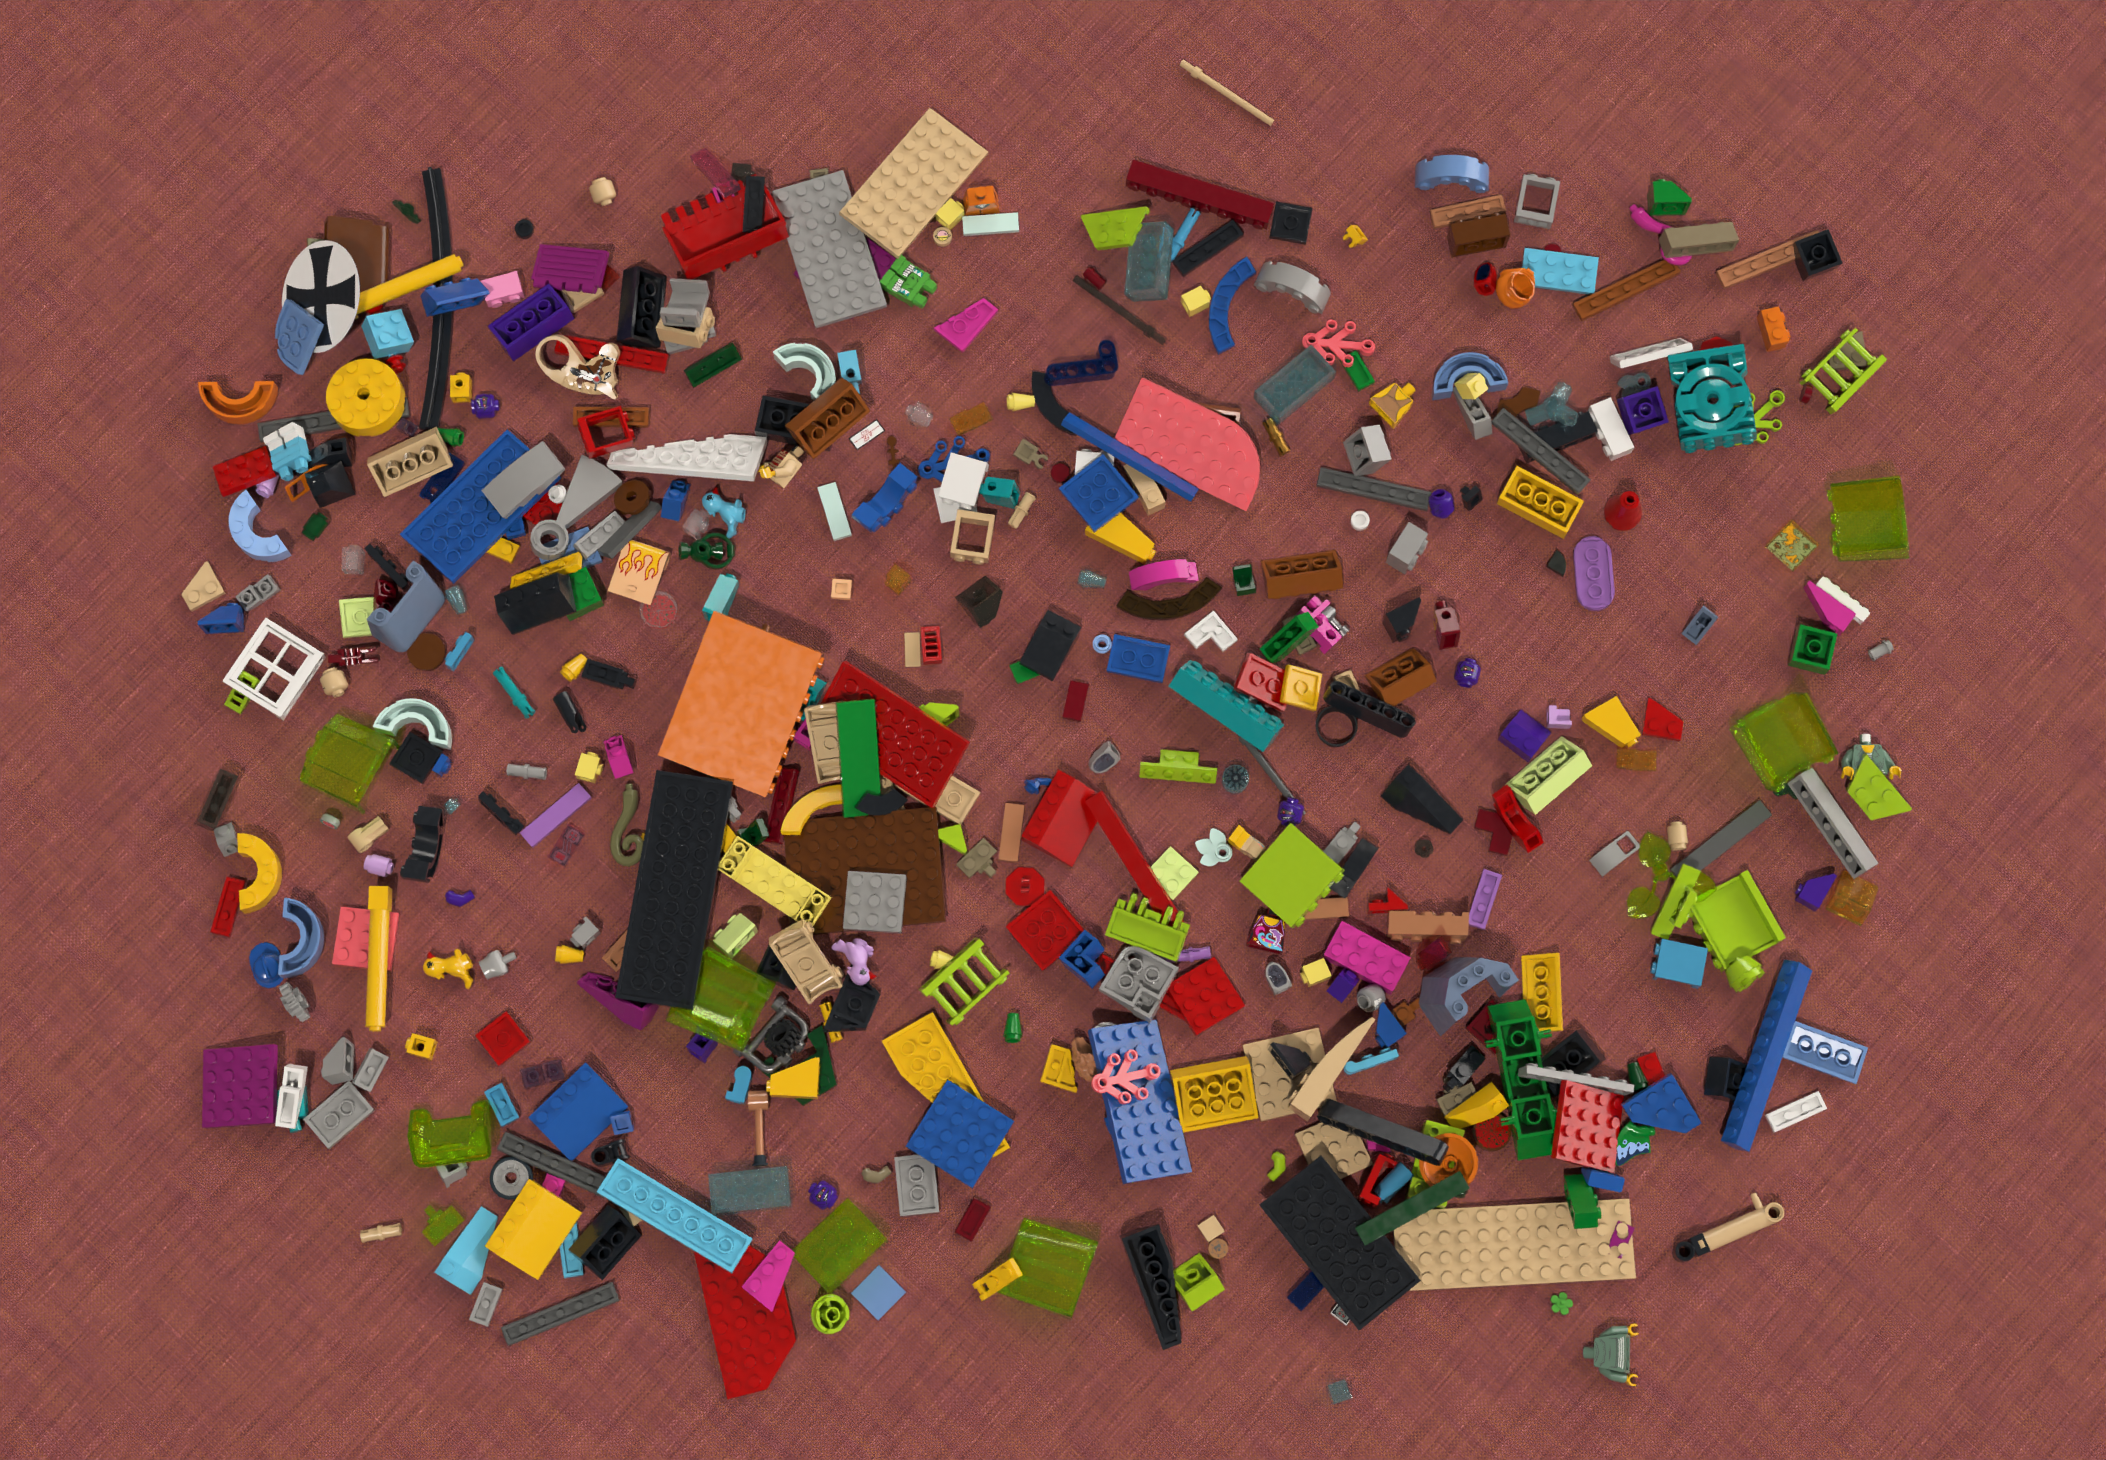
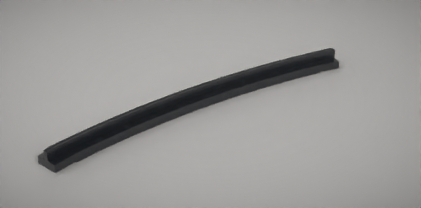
(443, 322)

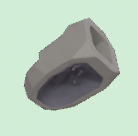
(1104, 758)
(1277, 978)

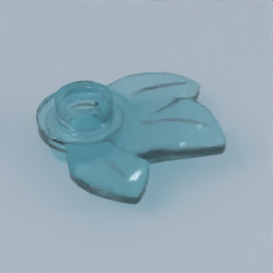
(1630, 383)

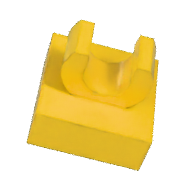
(1356, 234)

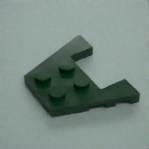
(826, 1077)

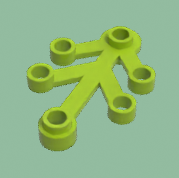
(1762, 412)

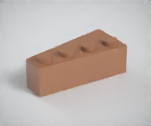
(1427, 926)

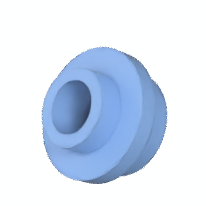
(1102, 638)

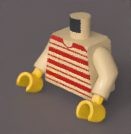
(782, 467)

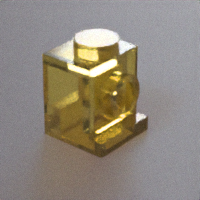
(897, 579)

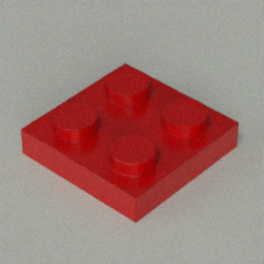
(502, 1038)

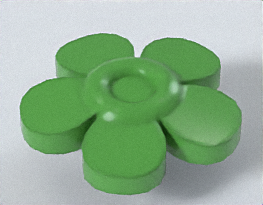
(1560, 1303)

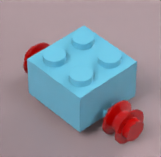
(387, 336)

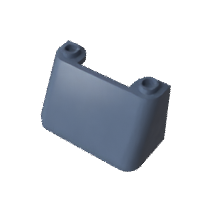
(411, 614)

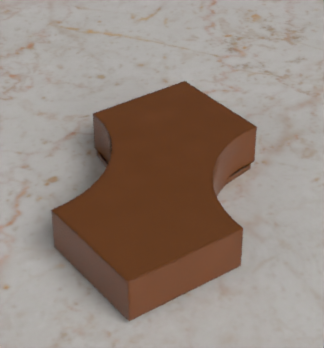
(1523, 401)

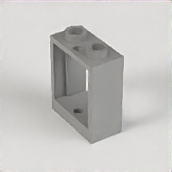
(1534, 218)

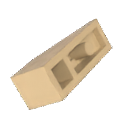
(1146, 490)

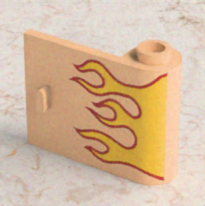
(639, 569)

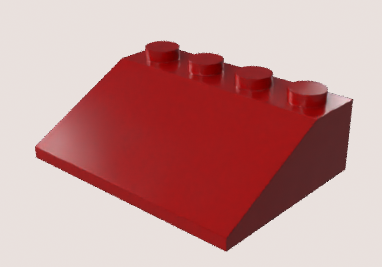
(1062, 820)

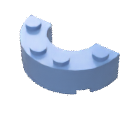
(1452, 169)
(1466, 363)
(310, 942)

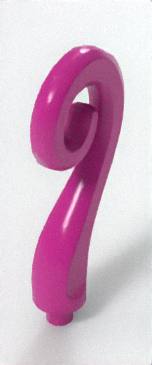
(1643, 220)

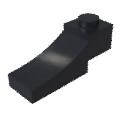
(1355, 867)

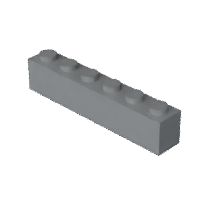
(1832, 823)

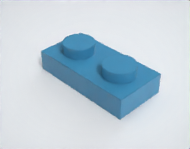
(462, 646)
(502, 1105)

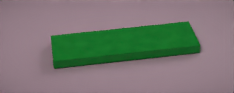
(857, 752)

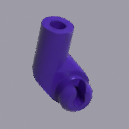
(457, 899)

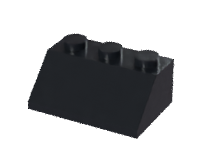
(605, 1242)

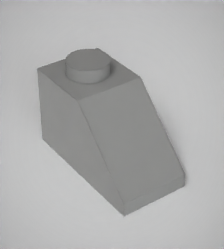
(339, 1062)

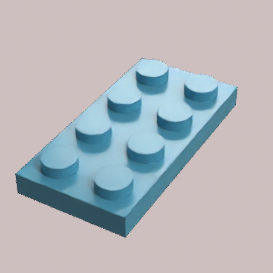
(1562, 270)

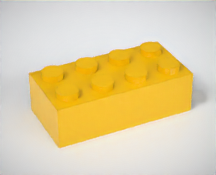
(1540, 502)

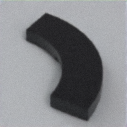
(1047, 404)

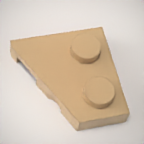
(202, 588)

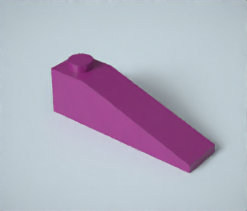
(604, 991)

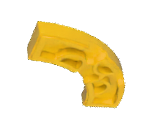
(807, 805)

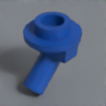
(1032, 786)

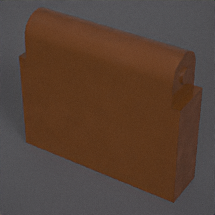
(365, 243)

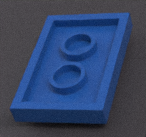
(1138, 658)

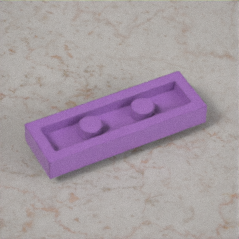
(1484, 899)

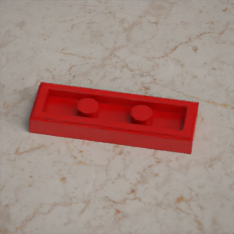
(227, 907)

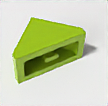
(953, 838)

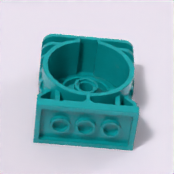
(1712, 364)

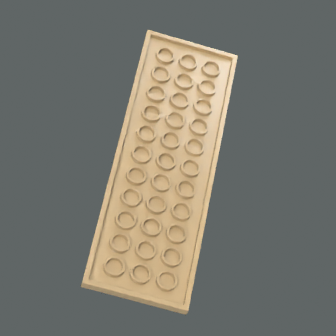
(1514, 1246)

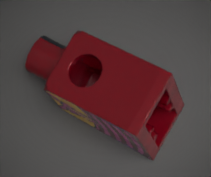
(1446, 626)

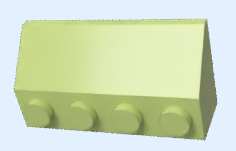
(1549, 774)

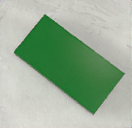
(1358, 372)

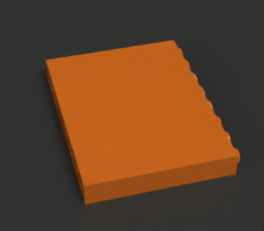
(741, 704)

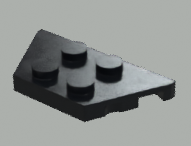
(852, 1007)

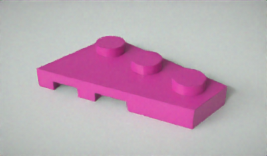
(967, 325)
(770, 1275)

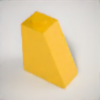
(1613, 723)
(796, 1081)

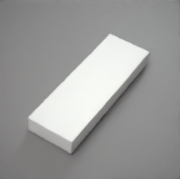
(1795, 1112)

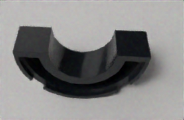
(425, 845)

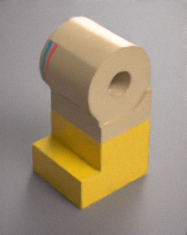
(1246, 843)

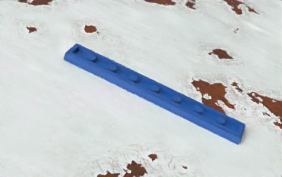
(1129, 456)

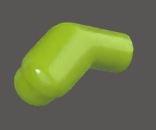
(1279, 1166)

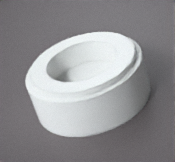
(1359, 520)

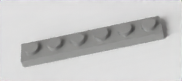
(1551, 1075)

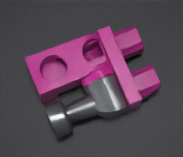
(1329, 628)

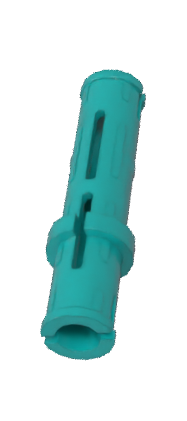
(518, 698)

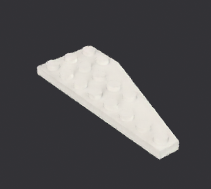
(723, 458)

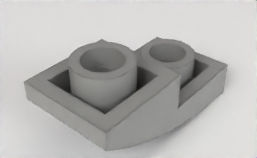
(258, 593)

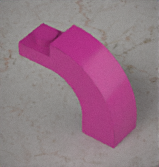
(1162, 573)

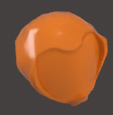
(1515, 287)

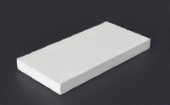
(1650, 352)

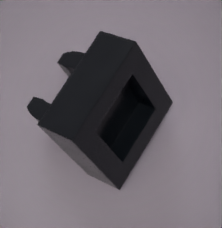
(1471, 497)

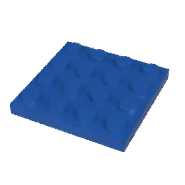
(960, 1134)

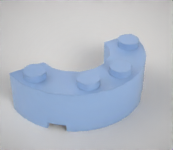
(241, 528)

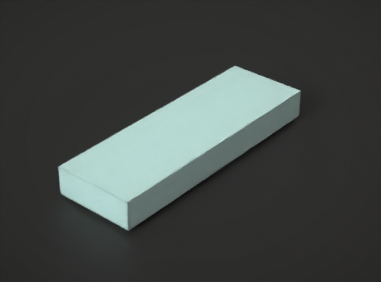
(990, 224)
(834, 511)

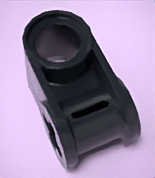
(611, 1152)

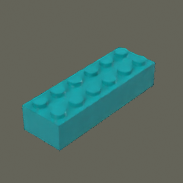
(1226, 705)

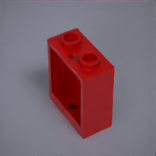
(603, 416)

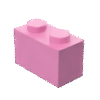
(503, 289)

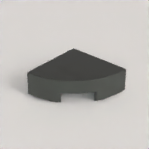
(1557, 563)

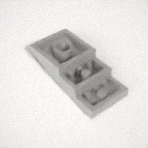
(523, 479)

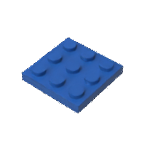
(1098, 493)

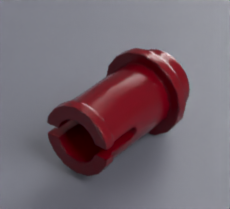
(1094, 278)

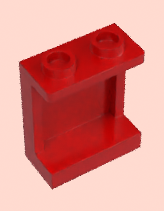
(1365, 1196)

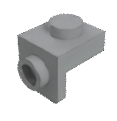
(226, 839)

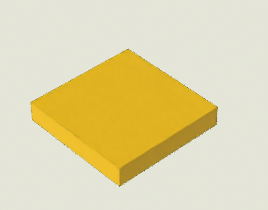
(1301, 687)

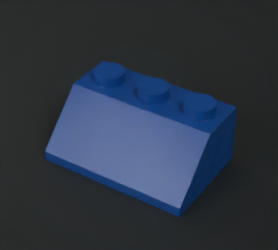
(453, 296)

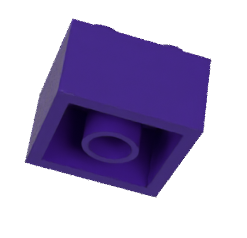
(1642, 410)

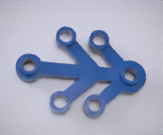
(936, 467)

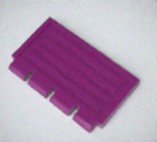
(569, 268)

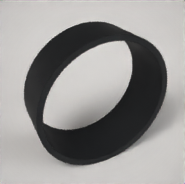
(1332, 709)

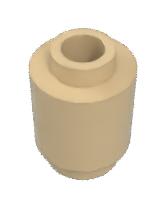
(1677, 836)

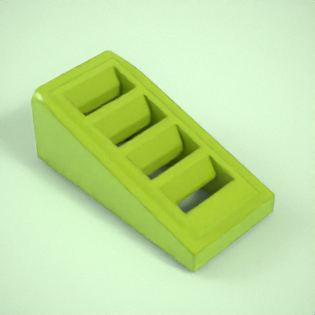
(243, 676)

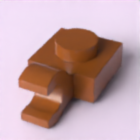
(1404, 1013)

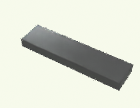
(628, 531)

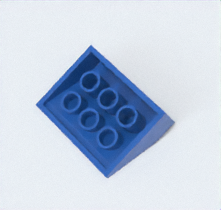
(578, 1112)

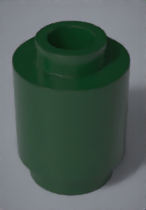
(314, 526)

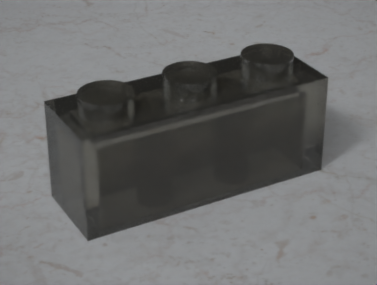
(216, 800)

